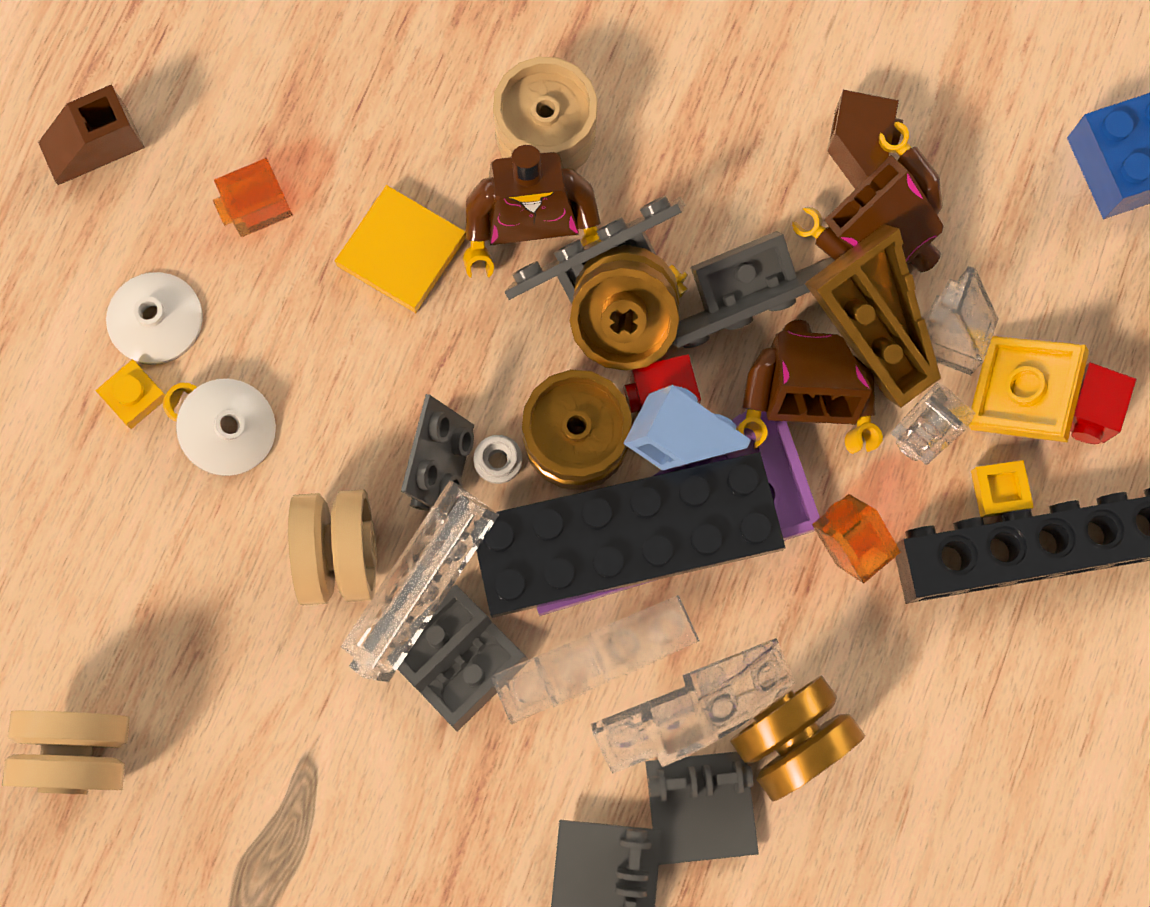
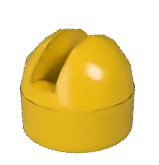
(173, 397)

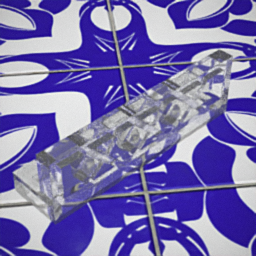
(423, 588)

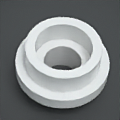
(493, 445)

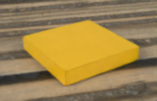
(401, 248)
(1029, 388)

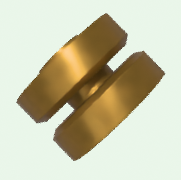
(625, 308)
(551, 416)
(801, 744)

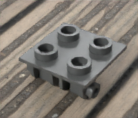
(437, 453)
(702, 807)
(605, 865)

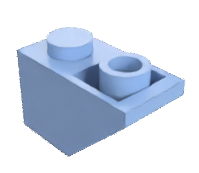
(680, 431)

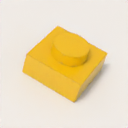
(131, 394)
(1001, 488)

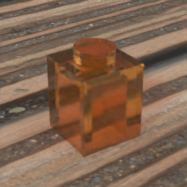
(251, 198)
(856, 538)

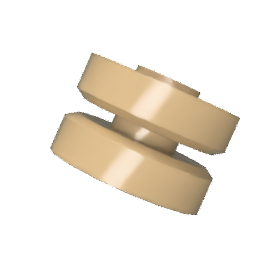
(548, 107)
(332, 547)
(66, 751)

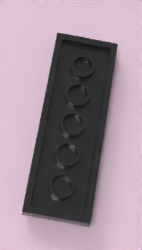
(629, 534)

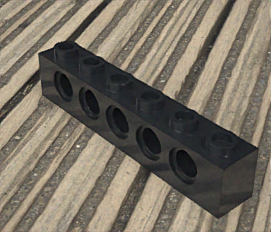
(928, 578)

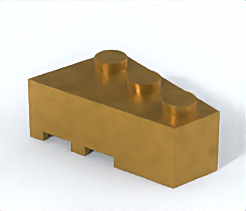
(878, 315)

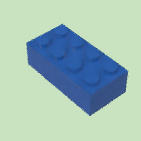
(1115, 154)

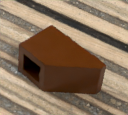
(856, 133)
(89, 135)

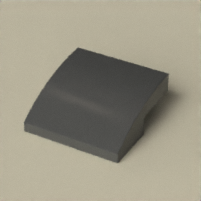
(458, 657)

